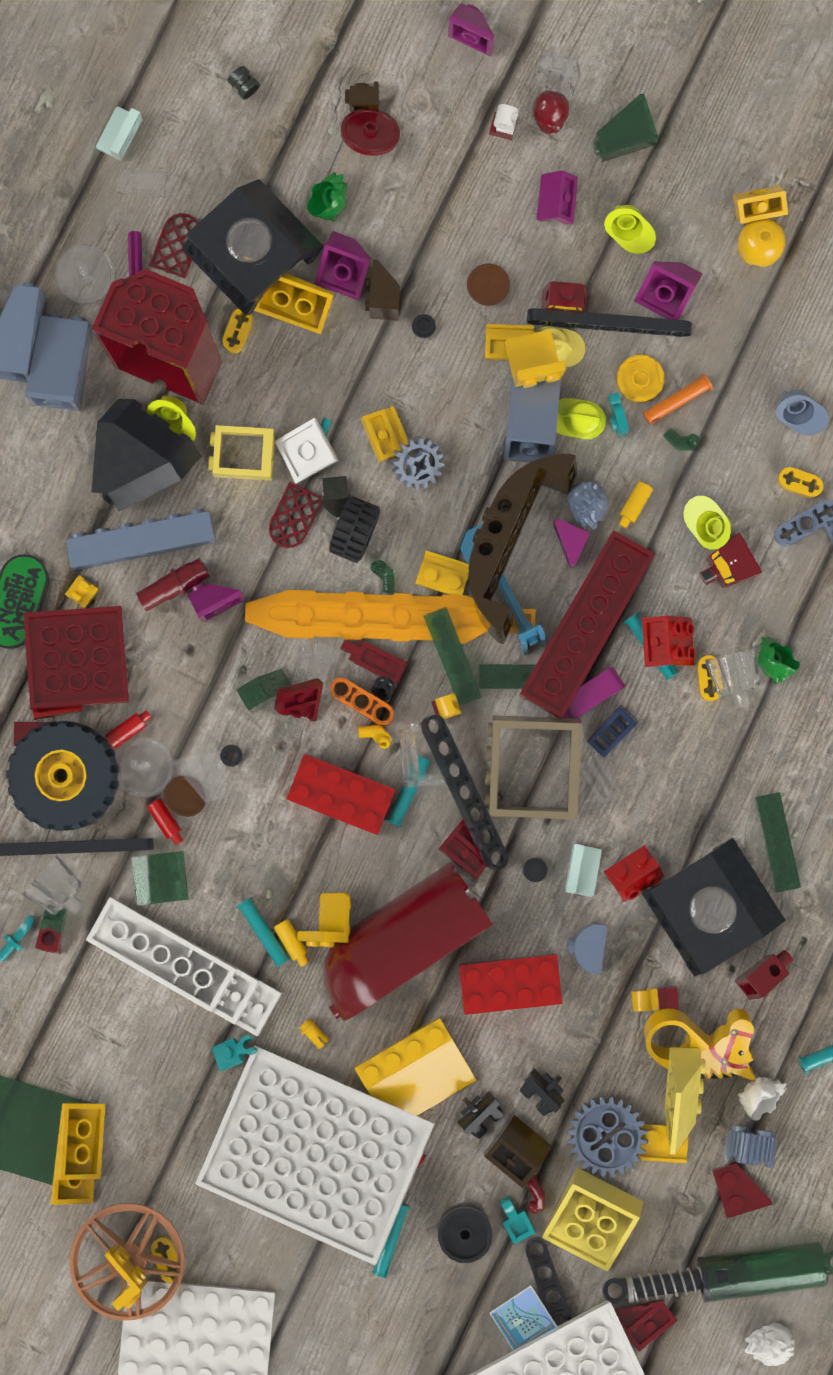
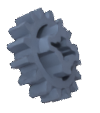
(421, 454)

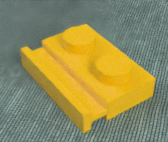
(497, 335)
(384, 433)
(442, 574)
(658, 1146)

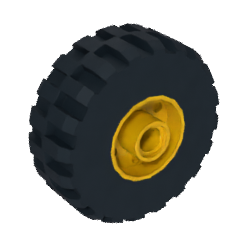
(36, 771)

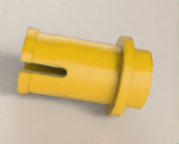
(313, 1032)

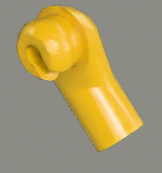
(378, 733)

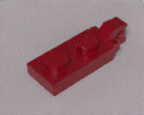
(374, 660)

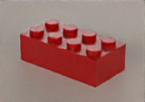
(340, 794)
(510, 984)

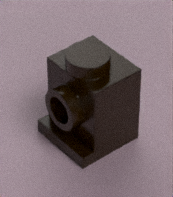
(363, 96)

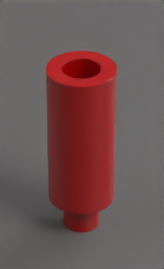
(128, 729)
(165, 821)

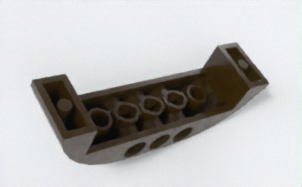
(501, 532)

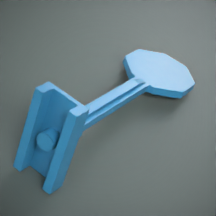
(528, 634)

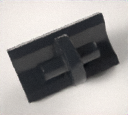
(546, 1088)
(477, 1112)

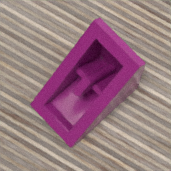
(571, 540)

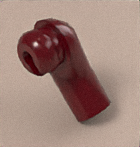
(538, 1194)

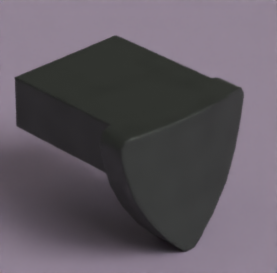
(335, 494)

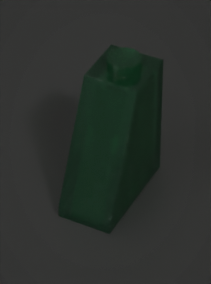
(627, 131)
(262, 690)

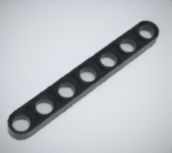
(609, 322)
(474, 799)
(84, 846)
(552, 1283)

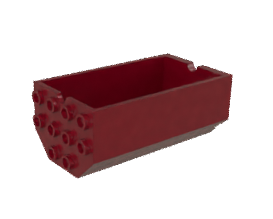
(158, 333)

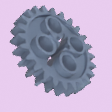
(594, 1118)

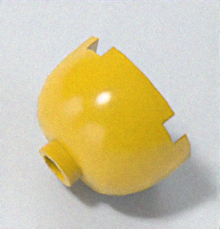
(761, 242)

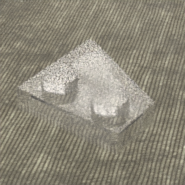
(205, 775)

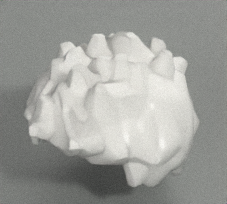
(761, 1096)
(771, 1344)

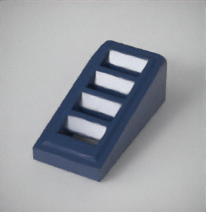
(618, 737)

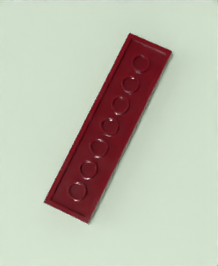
(587, 625)

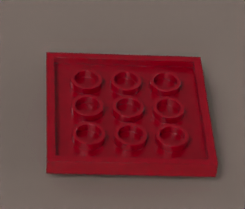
(75, 657)

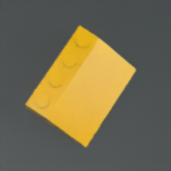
(417, 1069)

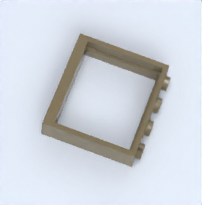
(492, 755)

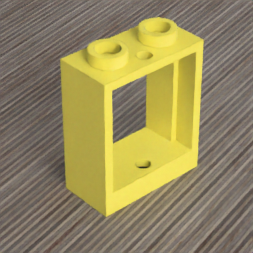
(267, 453)

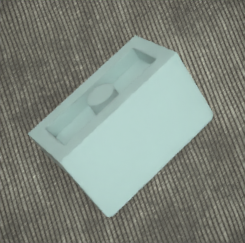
(119, 132)
(583, 870)

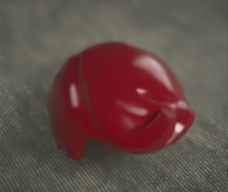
(551, 111)

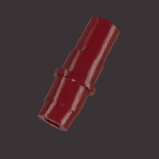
(173, 584)

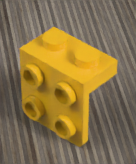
(534, 359)
(332, 921)
(133, 1275)

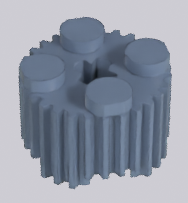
(751, 1147)

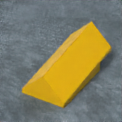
(297, 303)
(78, 1153)

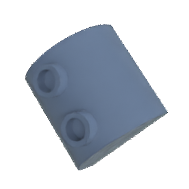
(589, 946)

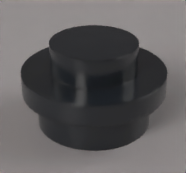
(423, 326)
(535, 869)

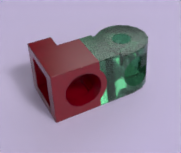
(51, 932)

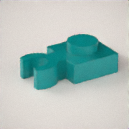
(618, 420)
(230, 1052)

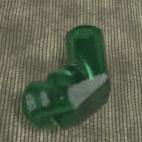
(682, 443)
(386, 574)

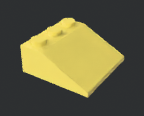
(682, 1094)
(593, 1219)

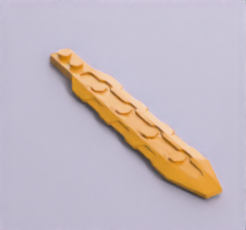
(362, 615)

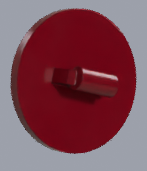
(370, 132)

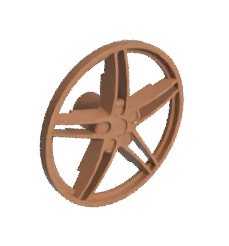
(137, 1257)

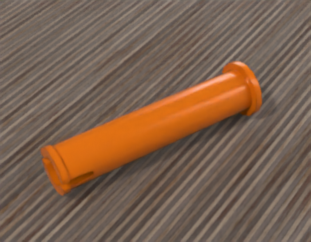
(677, 399)

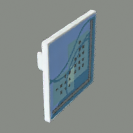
(523, 1318)

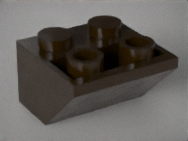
(384, 295)
(518, 1151)

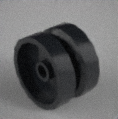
(466, 1248)

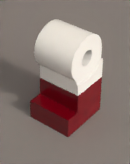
(504, 122)

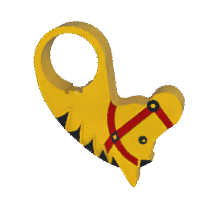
(723, 1050)

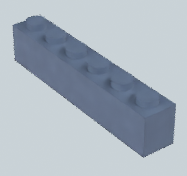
(141, 540)

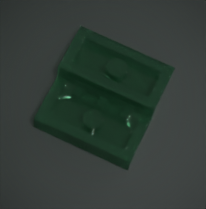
(160, 878)

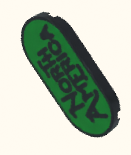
(22, 590)

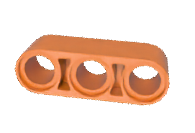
(355, 691)

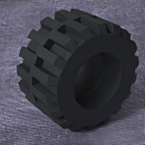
(354, 529)

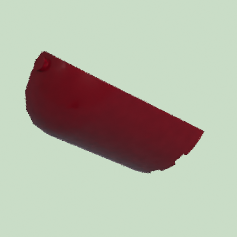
(401, 941)

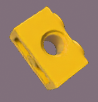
(760, 204)

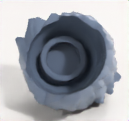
(588, 503)

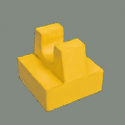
(82, 591)

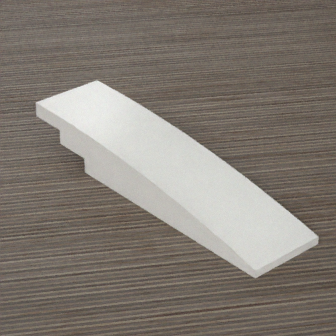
(184, 966)

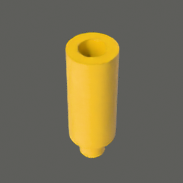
(635, 504)
(289, 939)

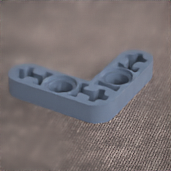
(826, 524)

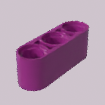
(595, 692)

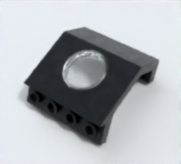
(250, 244)
(714, 908)

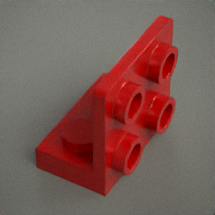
(668, 641)

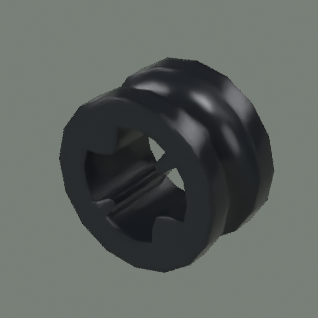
(383, 688)
(227, 762)

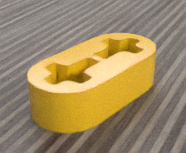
(232, 328)
(798, 488)
(703, 680)
(171, 1253)

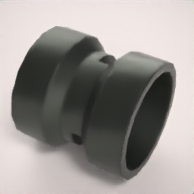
(243, 82)

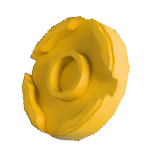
(640, 378)

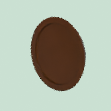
(488, 284)
(182, 798)

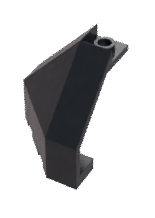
(137, 455)

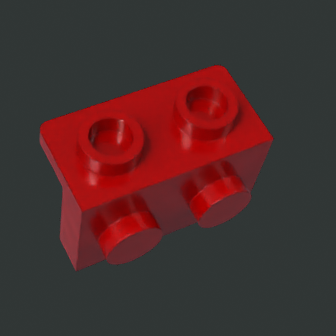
(634, 874)

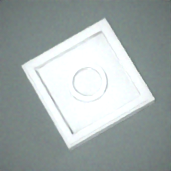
(306, 450)

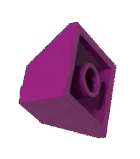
(471, 28)
(343, 266)
(668, 288)
(213, 600)

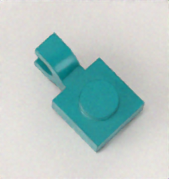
(517, 1223)

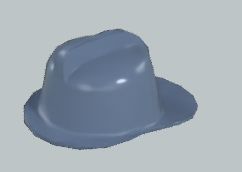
(802, 412)

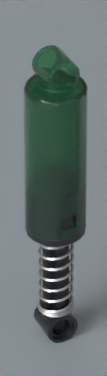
(735, 1275)

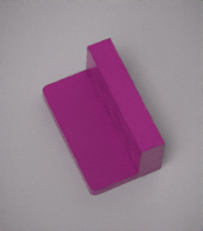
(557, 197)

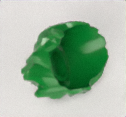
(328, 197)
(776, 660)

